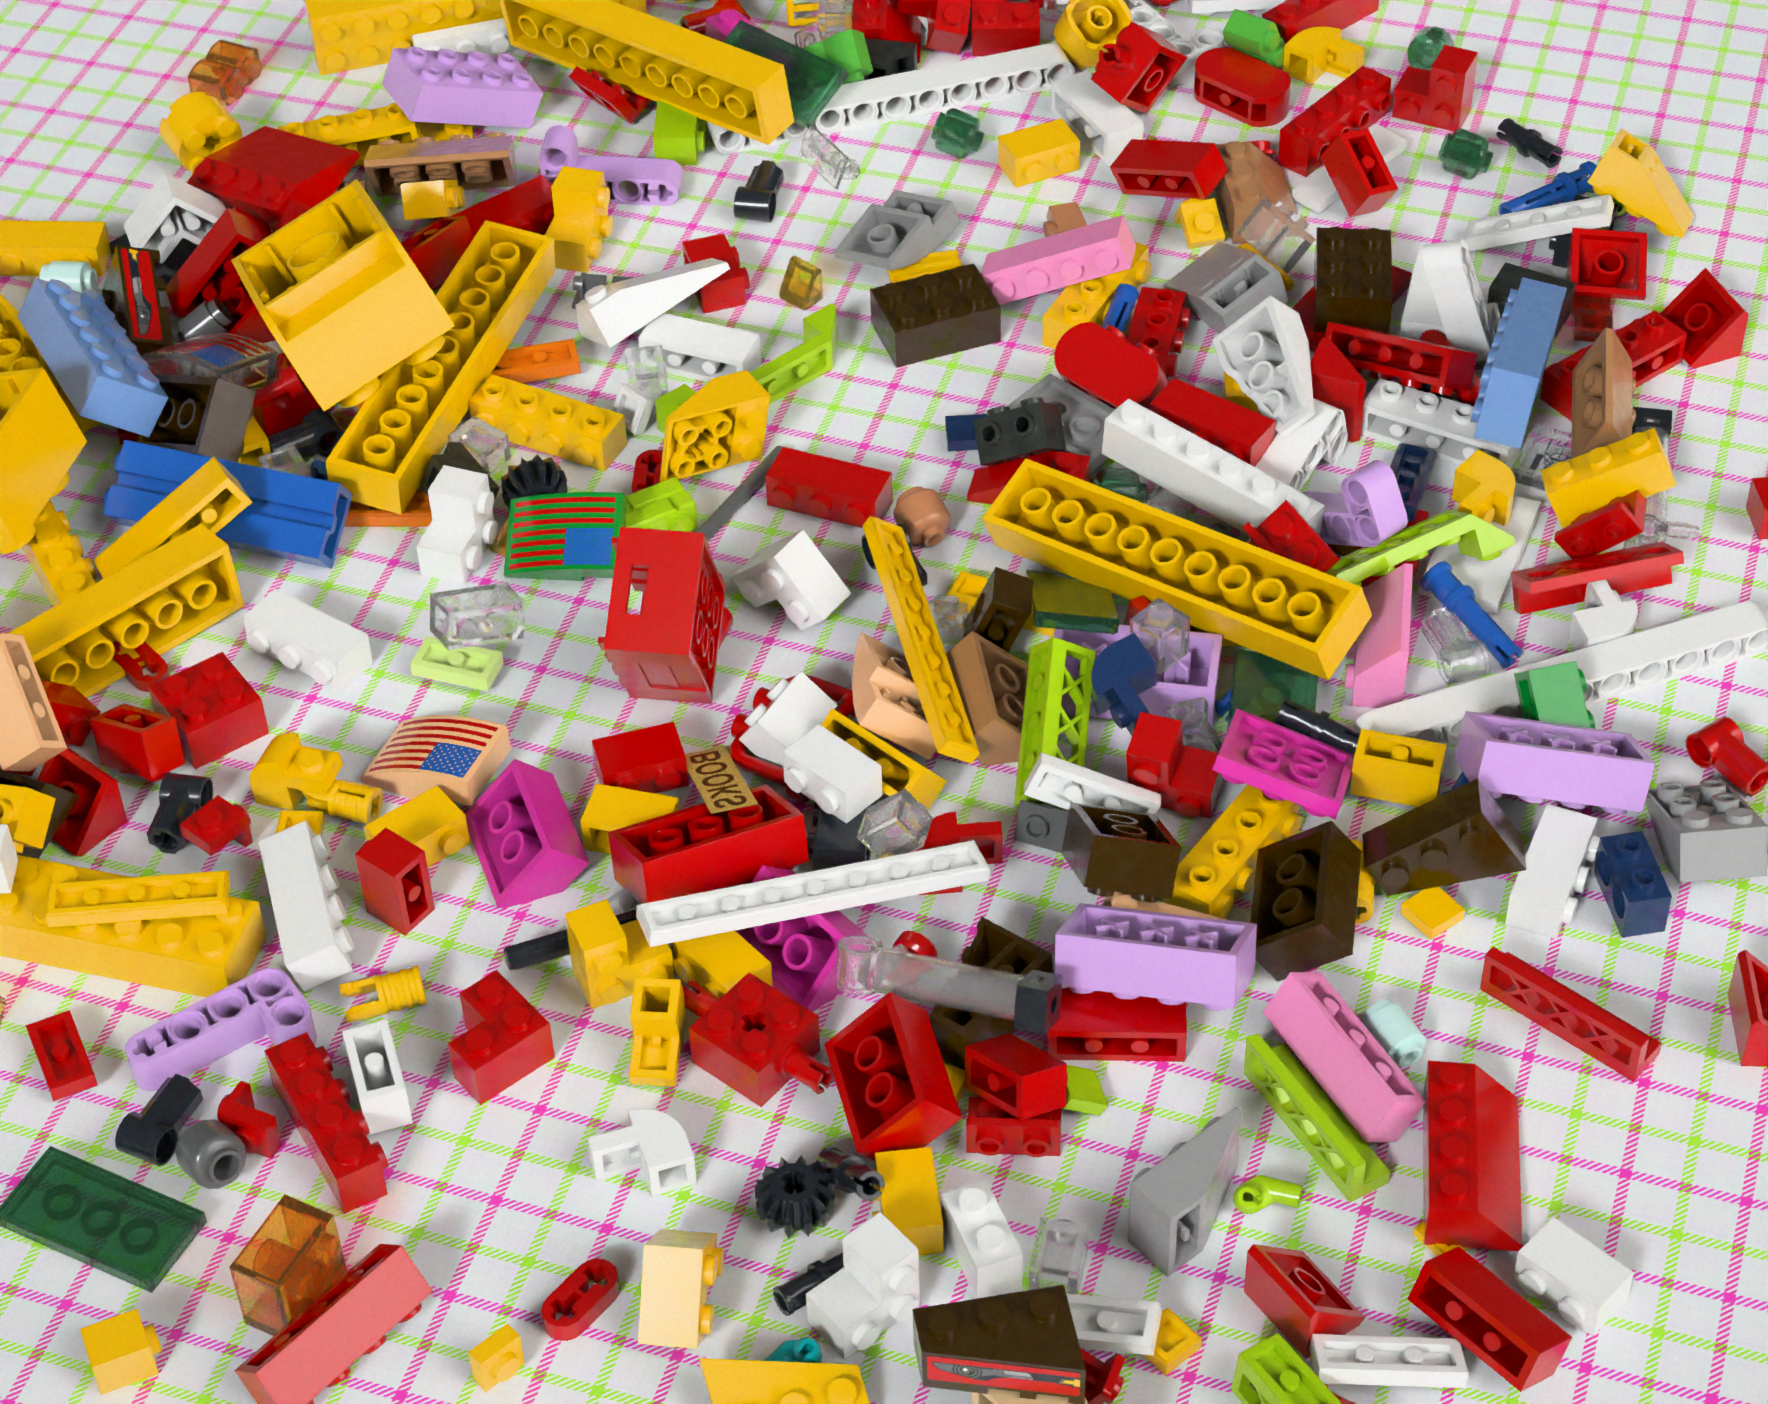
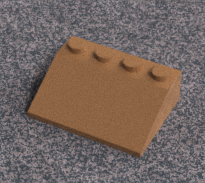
(473, 161)

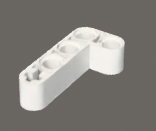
(1191, 44)
(1458, 297)
(1297, 454)

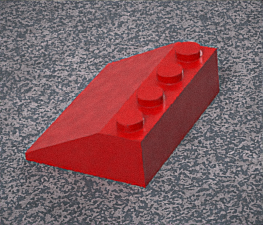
(270, 169)

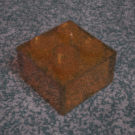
(287, 1264)

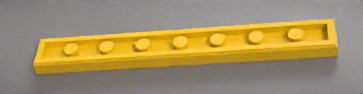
(920, 641)

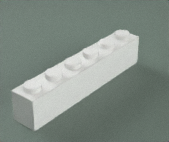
(1199, 469)

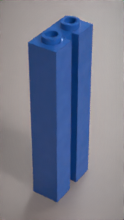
(288, 513)

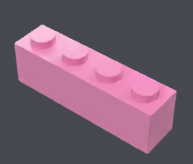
(1059, 260)
(1343, 1057)

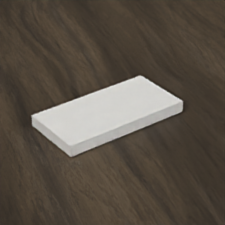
(1490, 577)

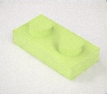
(465, 667)

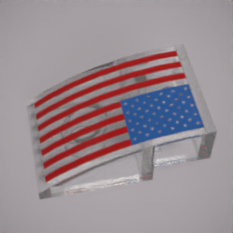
(216, 355)

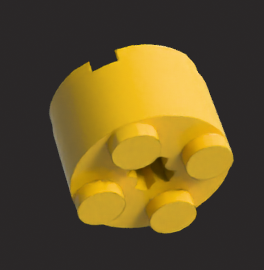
(1089, 26)
(198, 128)

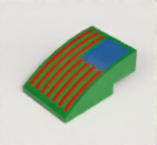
(564, 535)

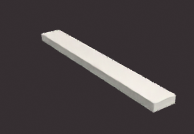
(811, 893)

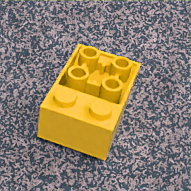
(1640, 181)
(716, 427)

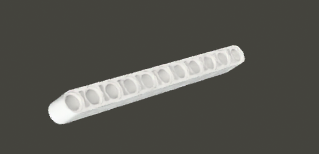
(923, 93)
(1608, 668)

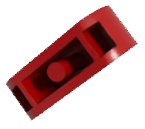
(1242, 87)
(1109, 366)

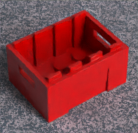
(676, 637)

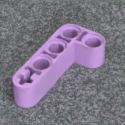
(628, 178)
(1366, 510)
(218, 1026)

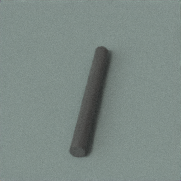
(738, 496)

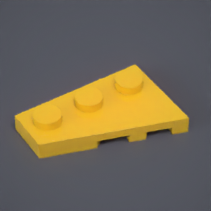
(782, 1382)

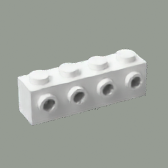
(1428, 421)
(306, 905)

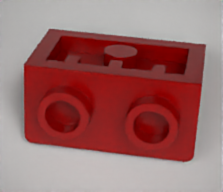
(610, 96)
(1604, 527)
(1292, 537)
(998, 1132)

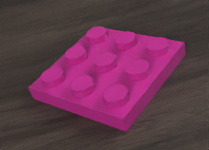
(1284, 764)

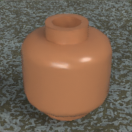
(922, 515)

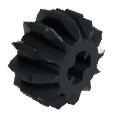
(532, 479)
(794, 1196)

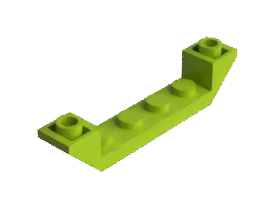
(782, 373)
(1449, 527)

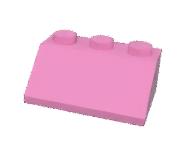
(1383, 644)

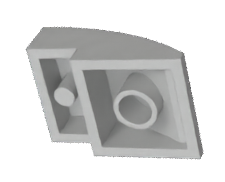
(899, 231)

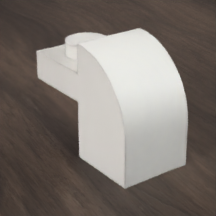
(1602, 617)
(651, 1143)

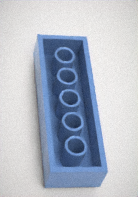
(92, 357)
(1517, 362)

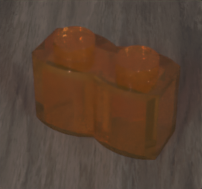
(225, 71)

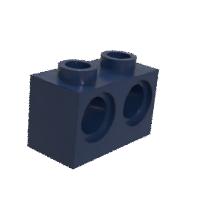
(1632, 884)

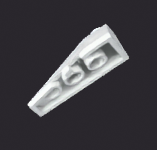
(623, 307)
(1270, 362)

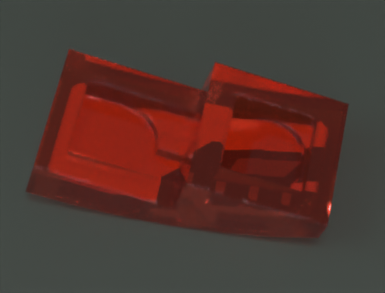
(1590, 317)

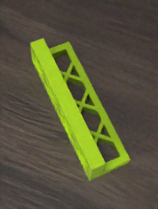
(1044, 709)
(1314, 1119)
(1277, 1376)

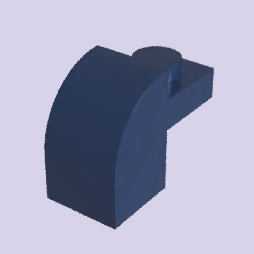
(1119, 677)

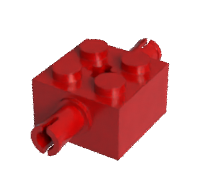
(1137, 67)
(755, 1039)

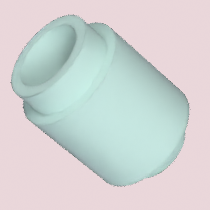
(74, 273)
(1395, 1032)

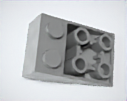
(1227, 284)
(1707, 831)
(1182, 1195)

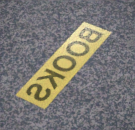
(718, 780)

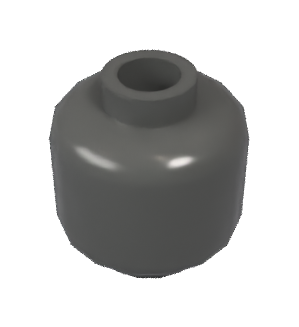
(211, 1154)

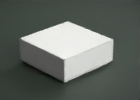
(635, 407)

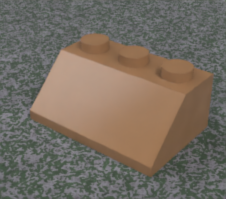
(1247, 181)
(1602, 395)
(992, 694)

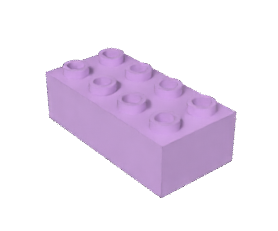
(462, 87)
(1188, 679)
(1554, 762)
(1156, 956)

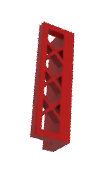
(1567, 581)
(1568, 1014)

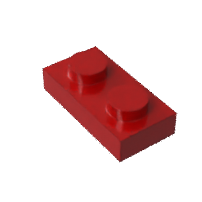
(61, 1055)

